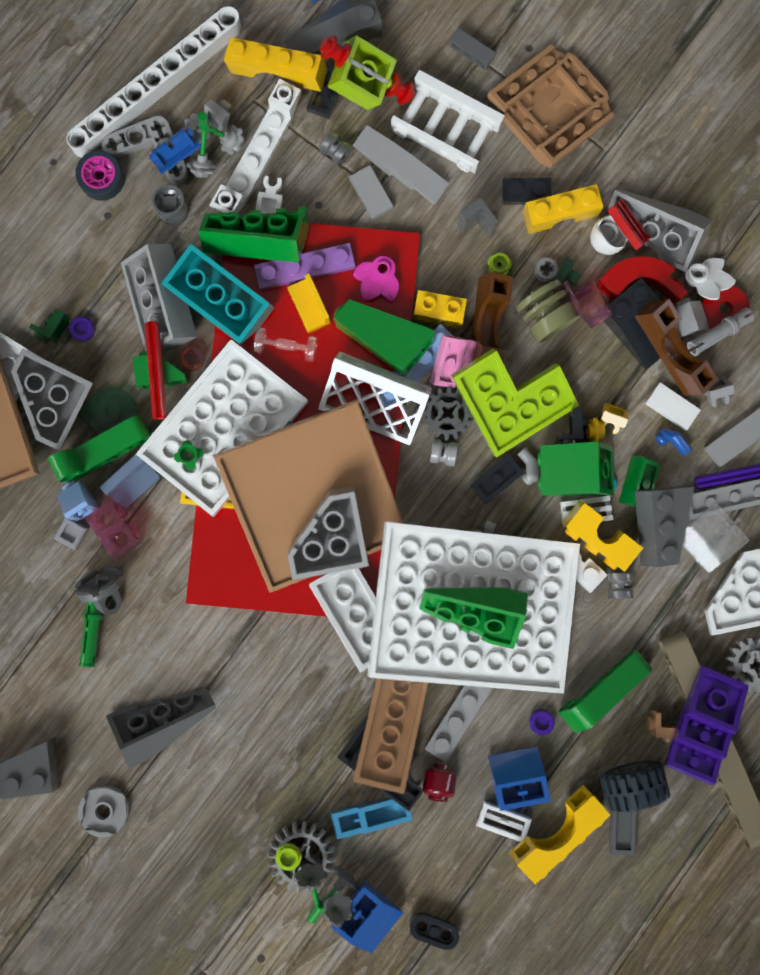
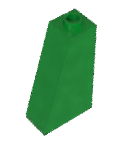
(384, 335)

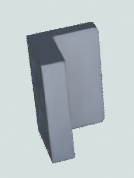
(130, 482)

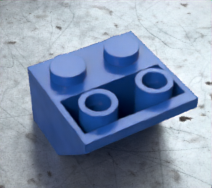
(518, 778)
(371, 918)

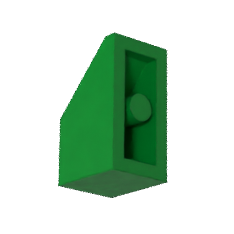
(171, 375)

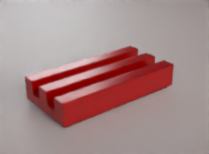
(629, 224)

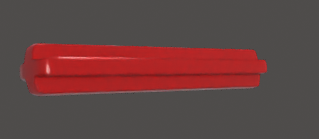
(155, 370)

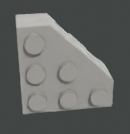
(49, 397)
(330, 538)

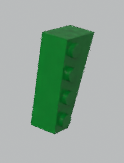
(256, 235)

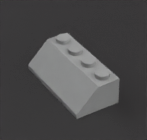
(153, 301)

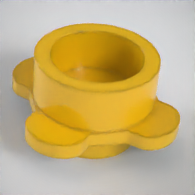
(595, 430)

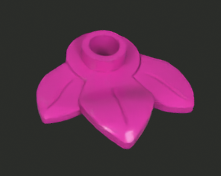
(375, 282)

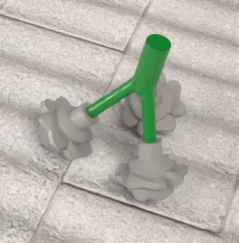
(201, 127)

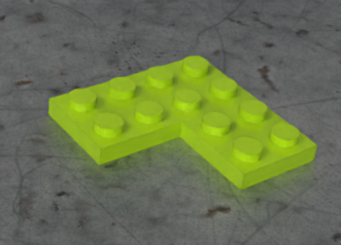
(510, 413)

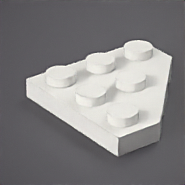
(738, 597)

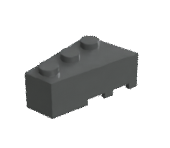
(662, 524)

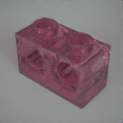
(109, 534)

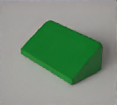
(640, 476)

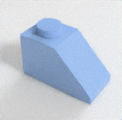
(76, 501)

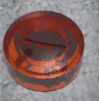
(192, 358)

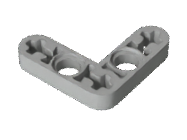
(150, 138)

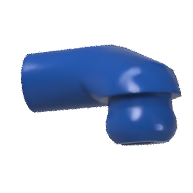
(666, 435)

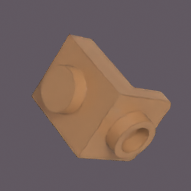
(656, 729)

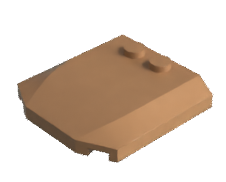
(552, 105)

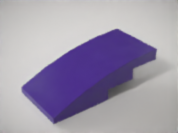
(707, 725)

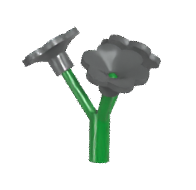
(334, 905)

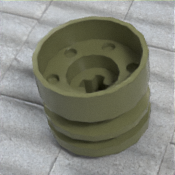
(548, 311)

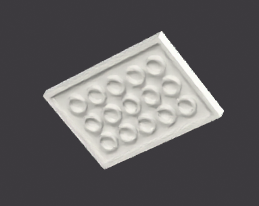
(223, 408)

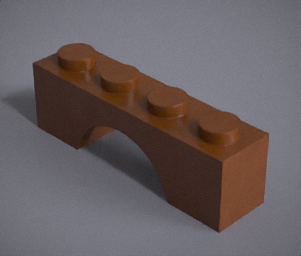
(491, 300)
(660, 324)

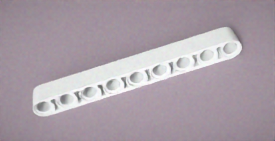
(158, 70)

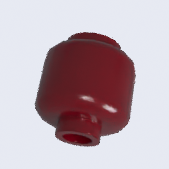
(439, 783)

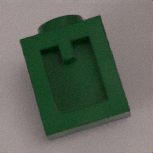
(54, 327)

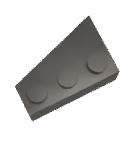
(30, 772)

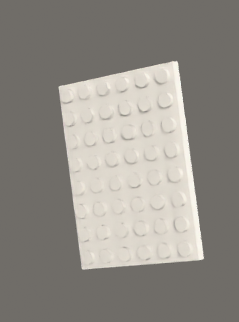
(425, 649)

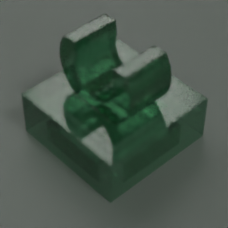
(565, 272)

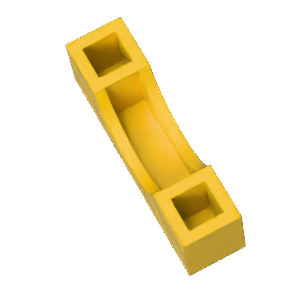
(299, 67)
(540, 856)

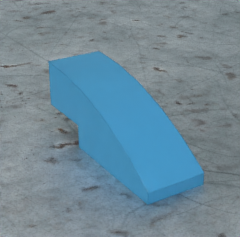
(368, 817)

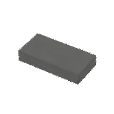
(622, 833)

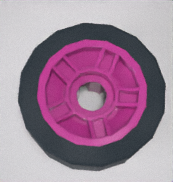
(100, 163)

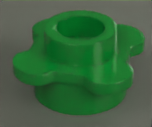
(181, 455)

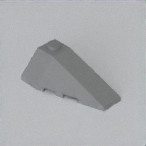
(673, 230)

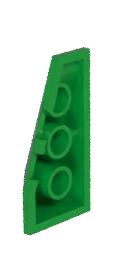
(488, 611)

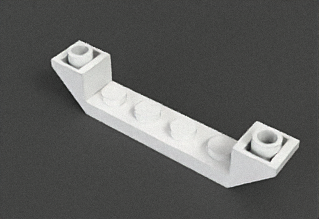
(260, 150)

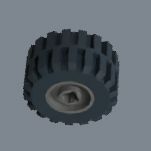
(635, 786)

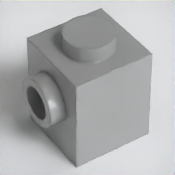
(692, 317)

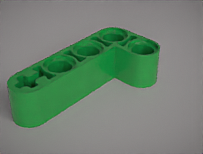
(97, 452)
(607, 692)

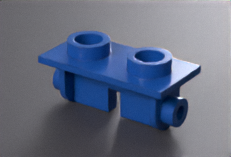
(167, 157)

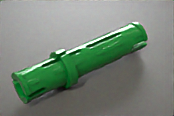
(90, 635)

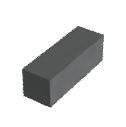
(472, 49)

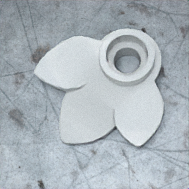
(711, 279)

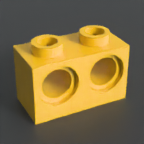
(439, 309)

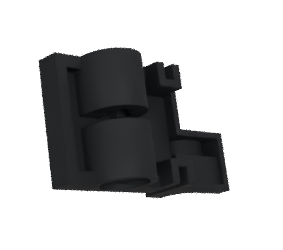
(350, 754)

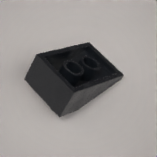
(626, 326)

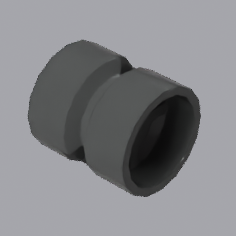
(170, 204)

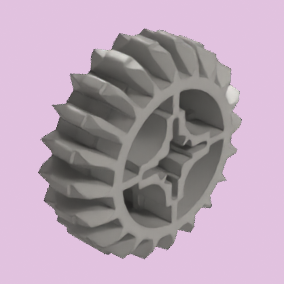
(309, 835)

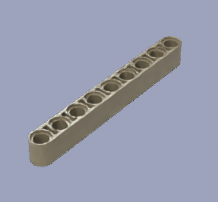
(732, 775)

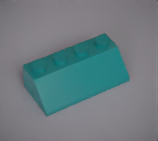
(217, 294)

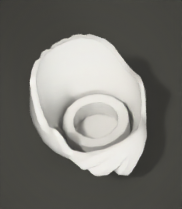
(607, 236)

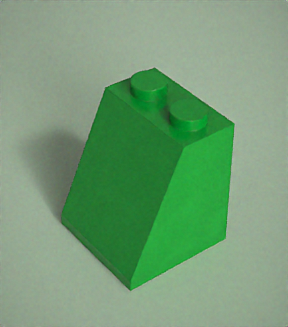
(576, 469)

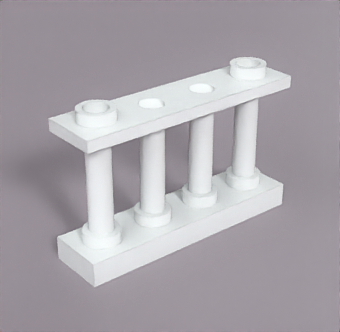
(447, 98)

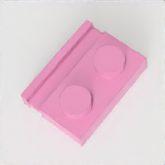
(451, 356)

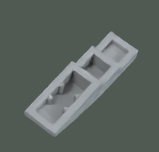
(400, 164)

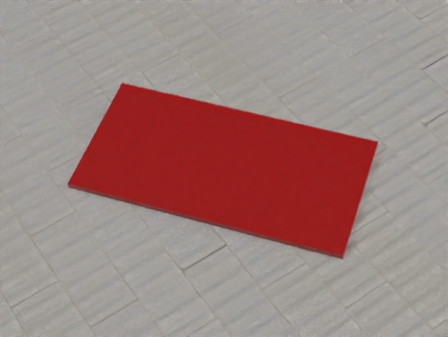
(221, 559)

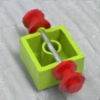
(364, 73)

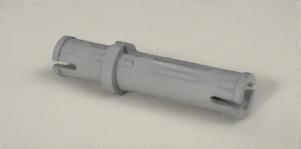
(728, 326)

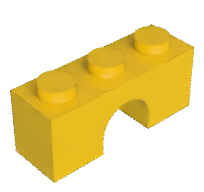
(575, 204)
(618, 549)

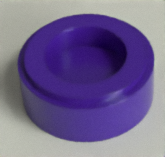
(82, 329)
(541, 722)

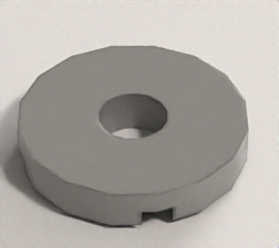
(118, 806)

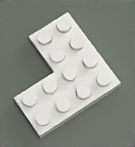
(350, 610)

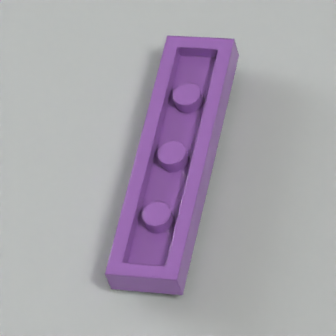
(316, 263)

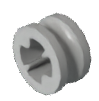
(539, 274)

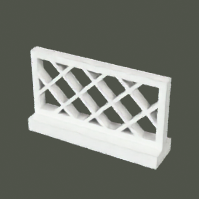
(385, 381)

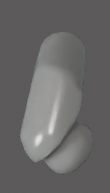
(532, 467)

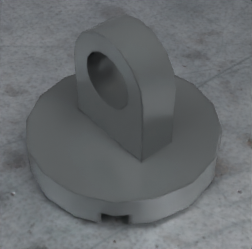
(98, 586)

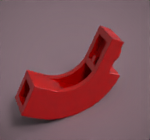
(651, 270)

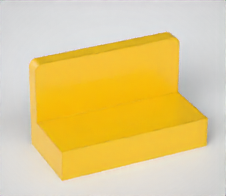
(309, 304)

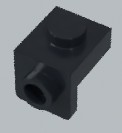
(577, 424)

